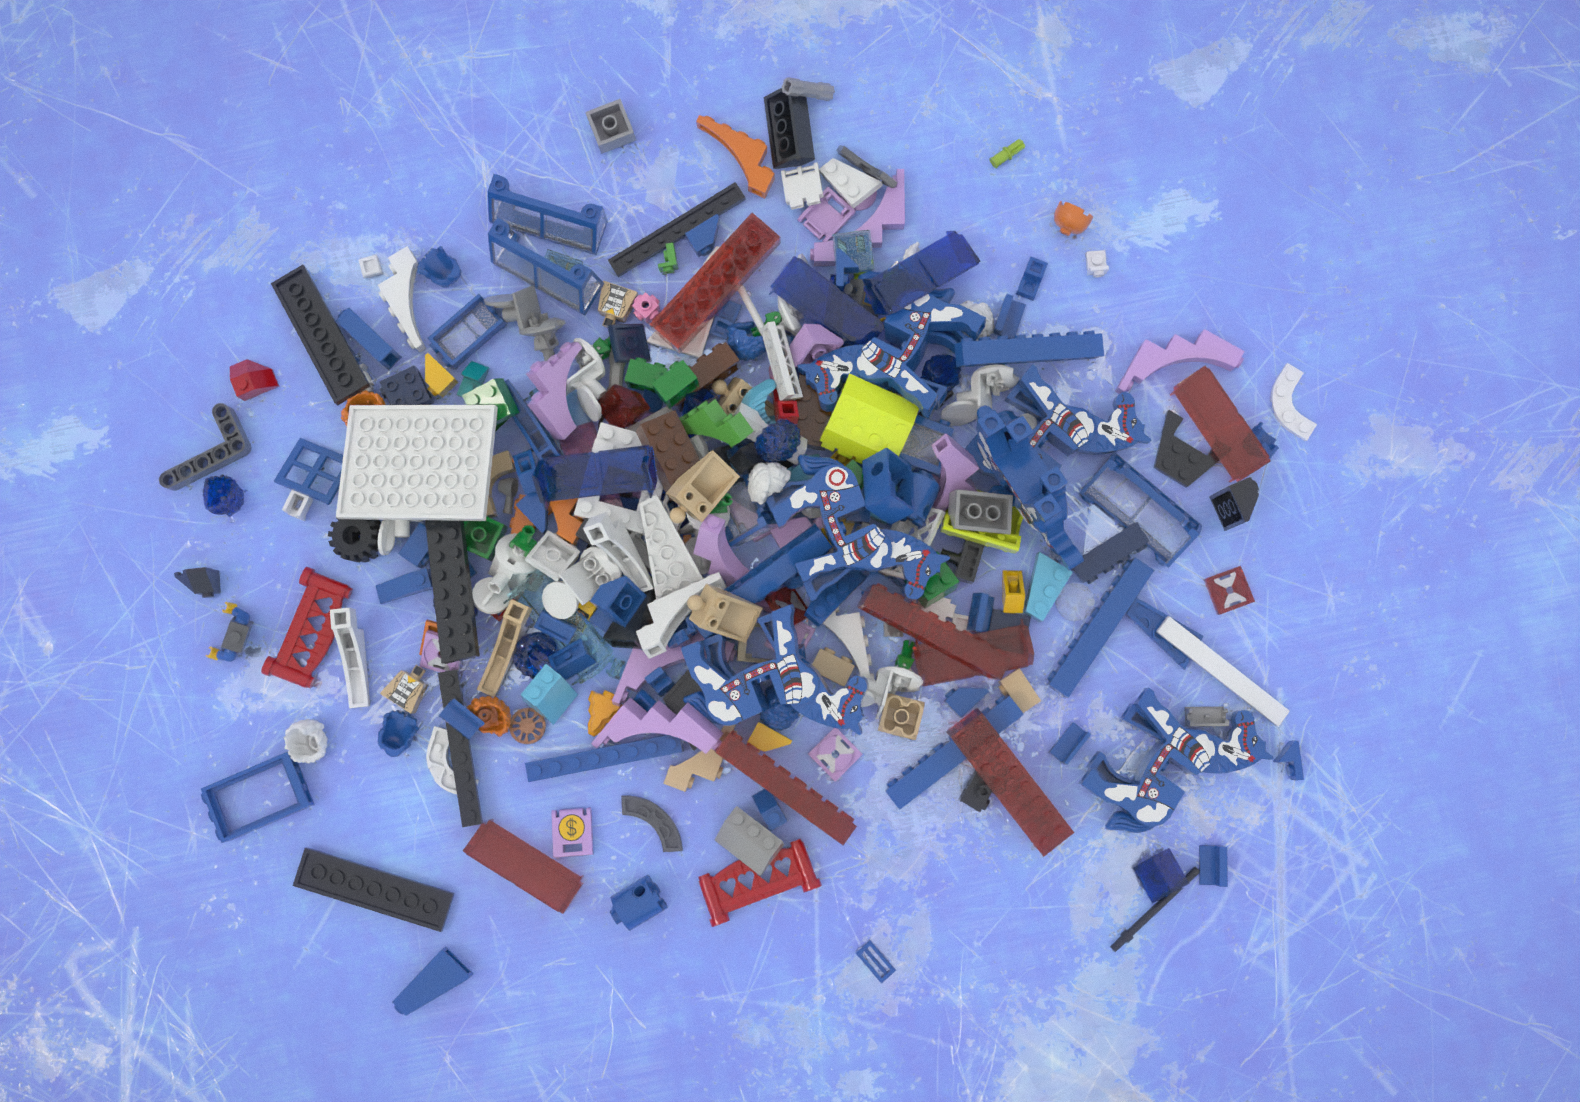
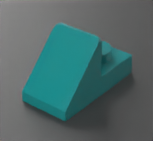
(473, 377)

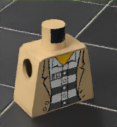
(615, 303)
(406, 689)

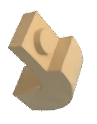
(500, 466)

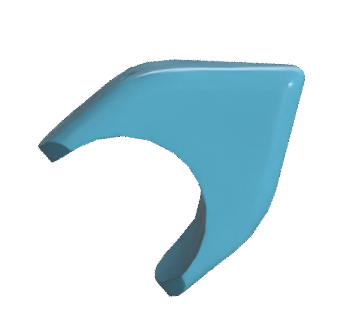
(756, 399)

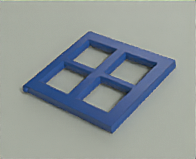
(313, 471)

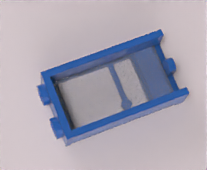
(466, 332)

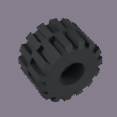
(347, 542)

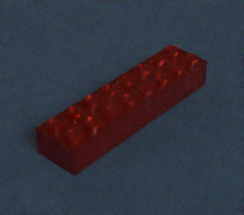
(715, 283)
(934, 632)
(1010, 781)
(788, 790)

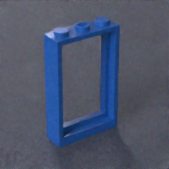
(297, 783)

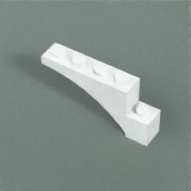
(399, 294)
(617, 543)
(669, 613)
(849, 631)
(353, 655)

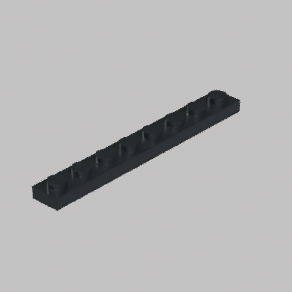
(675, 229)
(461, 755)

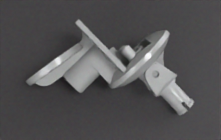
(525, 309)

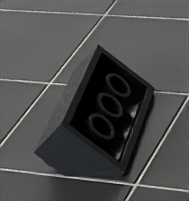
(788, 130)
(1235, 503)

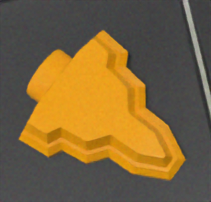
(601, 711)

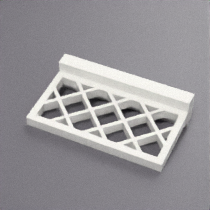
(905, 527)

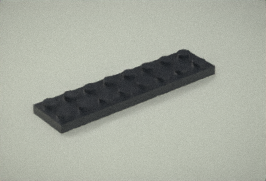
(320, 335)
(452, 590)
(373, 889)

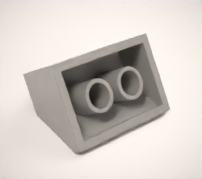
(980, 511)
(749, 841)

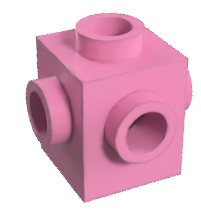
(649, 313)

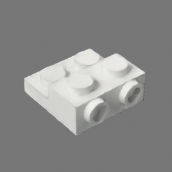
(552, 555)

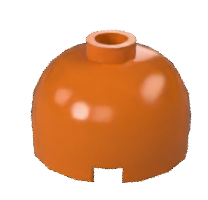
(1071, 219)

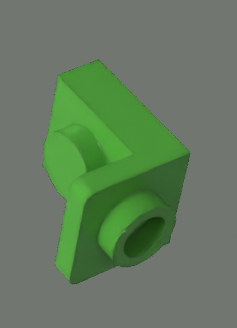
(669, 255)

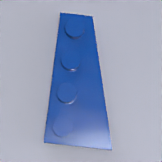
(833, 597)
(1149, 620)

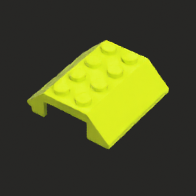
(868, 421)
(1004, 542)

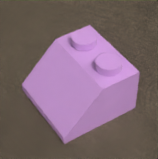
(812, 343)

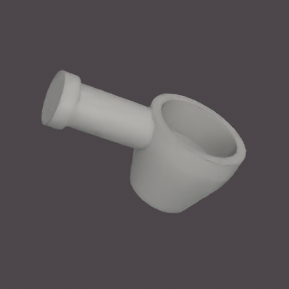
(509, 488)

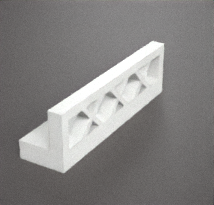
(778, 362)

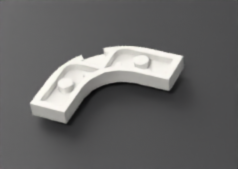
(1283, 407)
(438, 760)

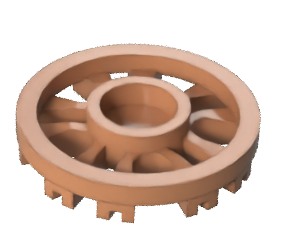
(527, 726)

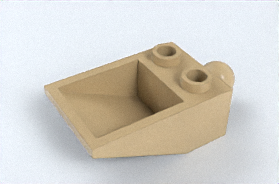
(732, 395)
(707, 485)
(723, 613)

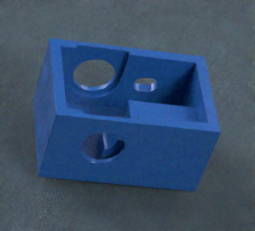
(880, 477)

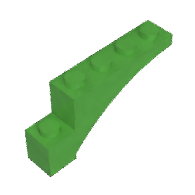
(713, 422)

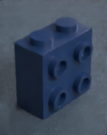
(406, 388)

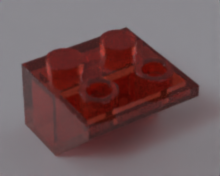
(622, 406)

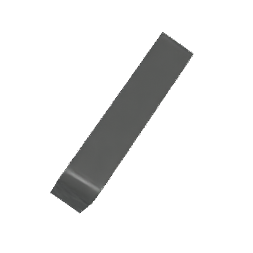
(213, 454)

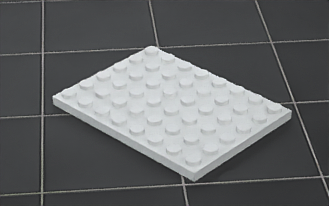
(417, 462)

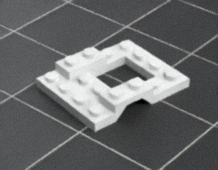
(610, 438)

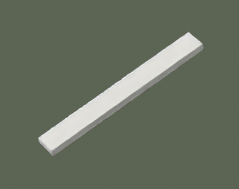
(1222, 671)

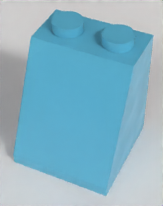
(549, 694)

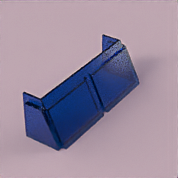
(920, 274)
(825, 303)
(595, 474)

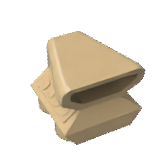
(901, 716)

